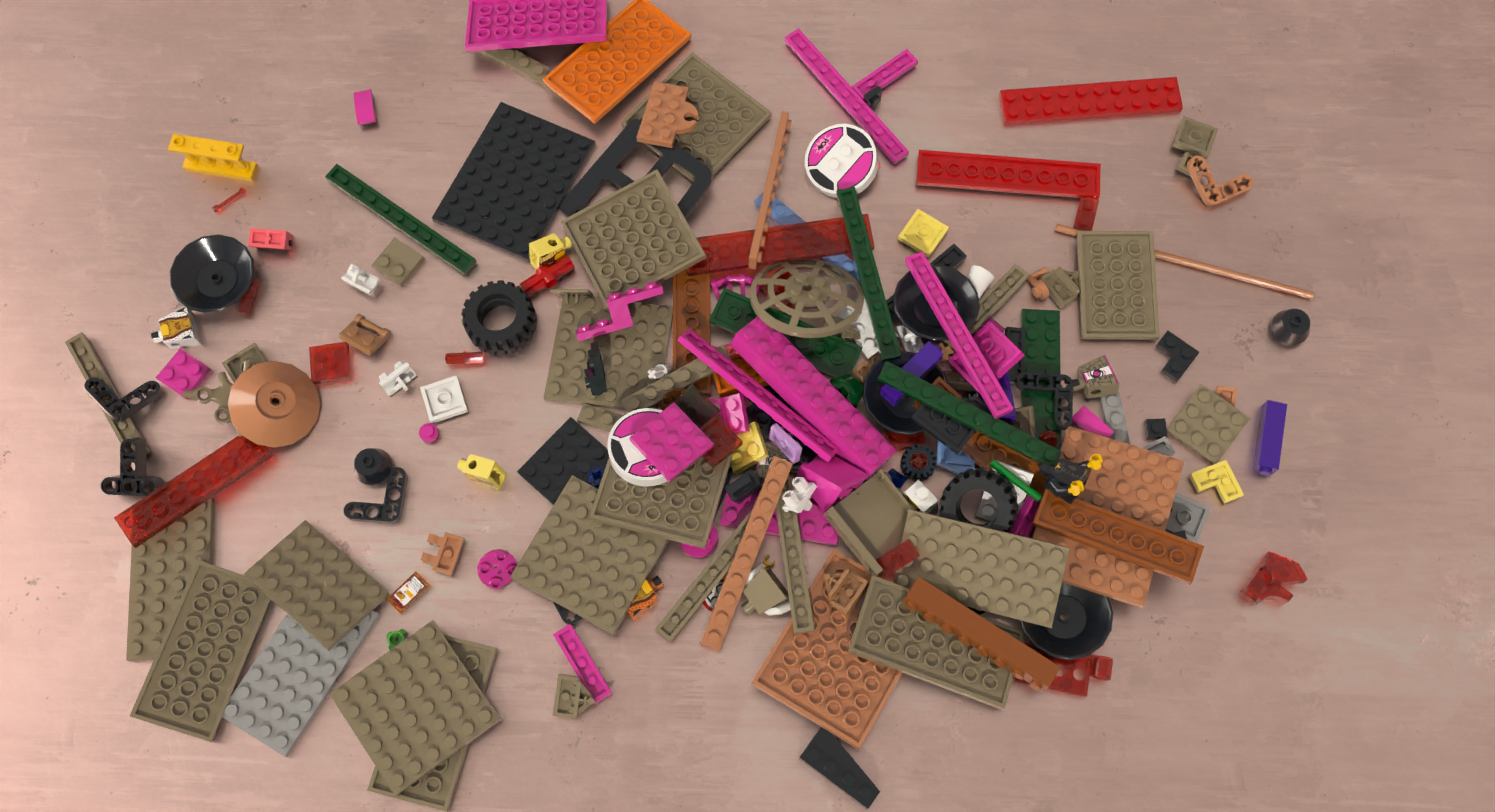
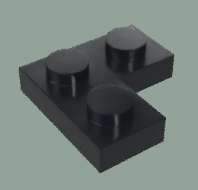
(1180, 353)

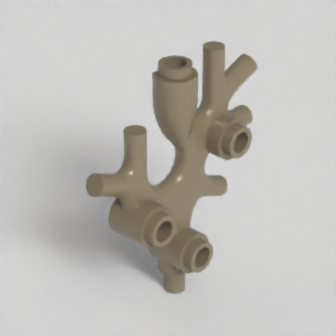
(219, 395)

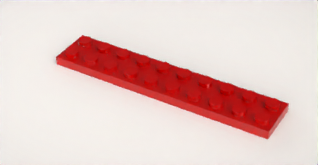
(1090, 100)
(1008, 174)

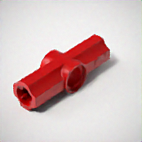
(547, 275)

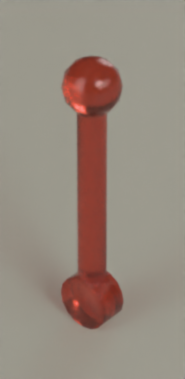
(216, 208)

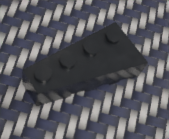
(835, 764)

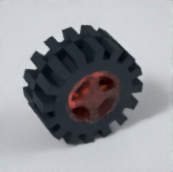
(918, 455)

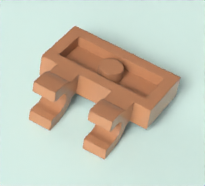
(447, 555)

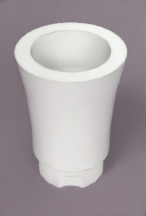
(980, 279)

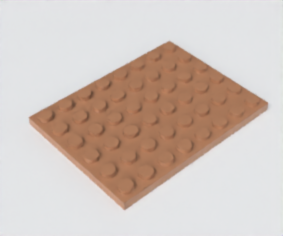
(1130, 484)
(819, 675)

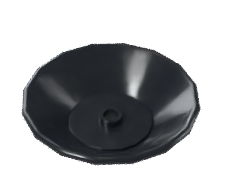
(201, 263)
(916, 312)
(885, 415)
(1084, 630)

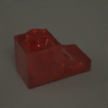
(1258, 589)

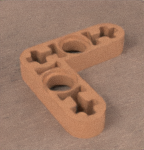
(1217, 191)

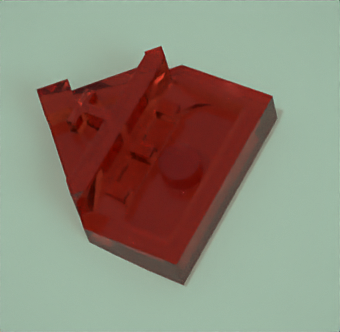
(1282, 570)

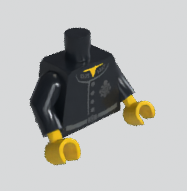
(1069, 478)

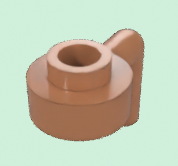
(1039, 287)

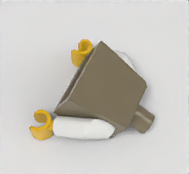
(765, 591)

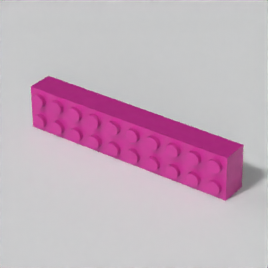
(812, 396)

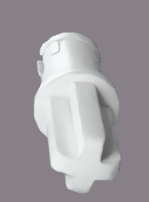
(660, 371)

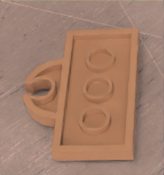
(666, 115)

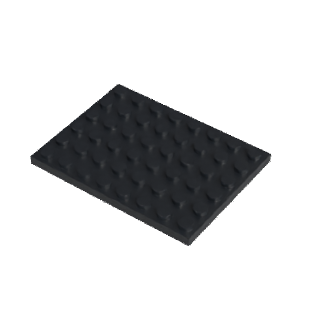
(514, 181)

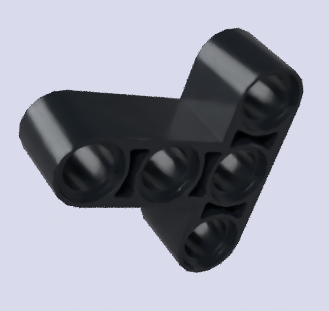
(127, 474)

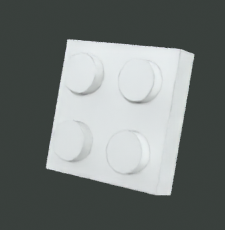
(444, 399)

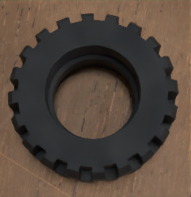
(493, 296)
(985, 481)

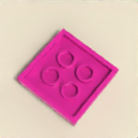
(996, 349)
(671, 442)

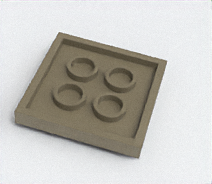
(1208, 424)

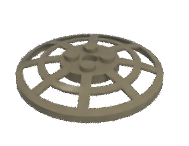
(815, 298)

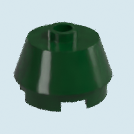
(849, 388)

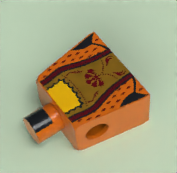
(645, 598)

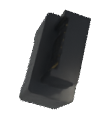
(744, 486)

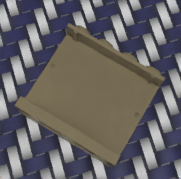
(871, 519)

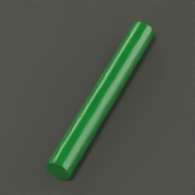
(1015, 480)

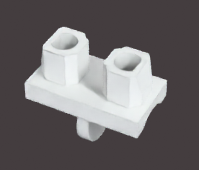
(361, 279)
(909, 340)
(397, 379)
(799, 498)

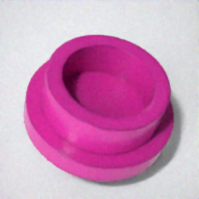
(428, 432)

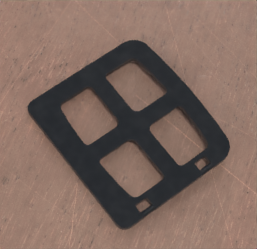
(606, 168)

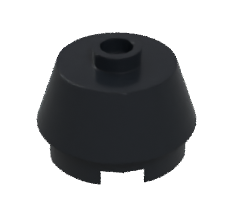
(1291, 326)
(372, 466)

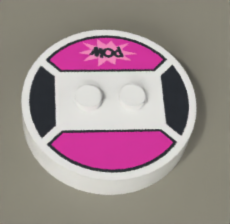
(841, 159)
(625, 457)

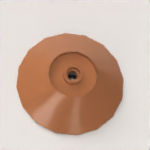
(272, 424)

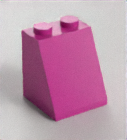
(833, 480)

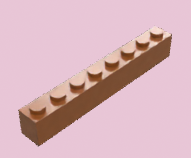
(981, 635)

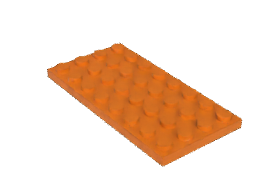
(608, 70)

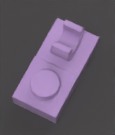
(785, 442)

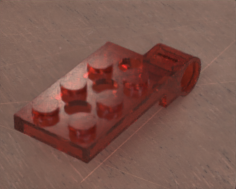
(1092, 667)

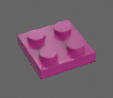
(183, 372)

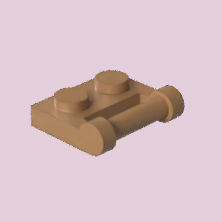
(362, 339)

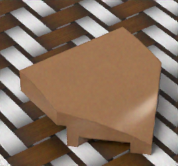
(845, 590)

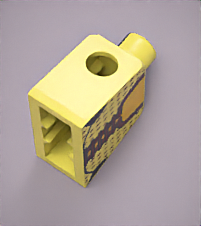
(547, 250)
(483, 471)

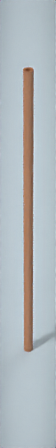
(1213, 269)

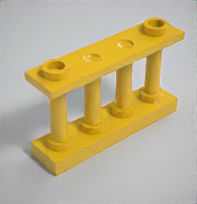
(213, 157)

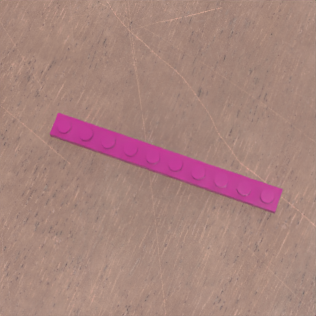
(846, 96)
(959, 335)
(758, 395)

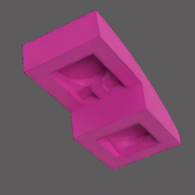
(364, 107)
(1090, 422)

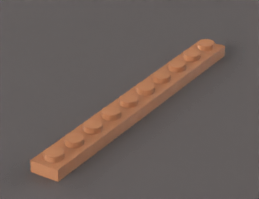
(769, 193)
(746, 553)

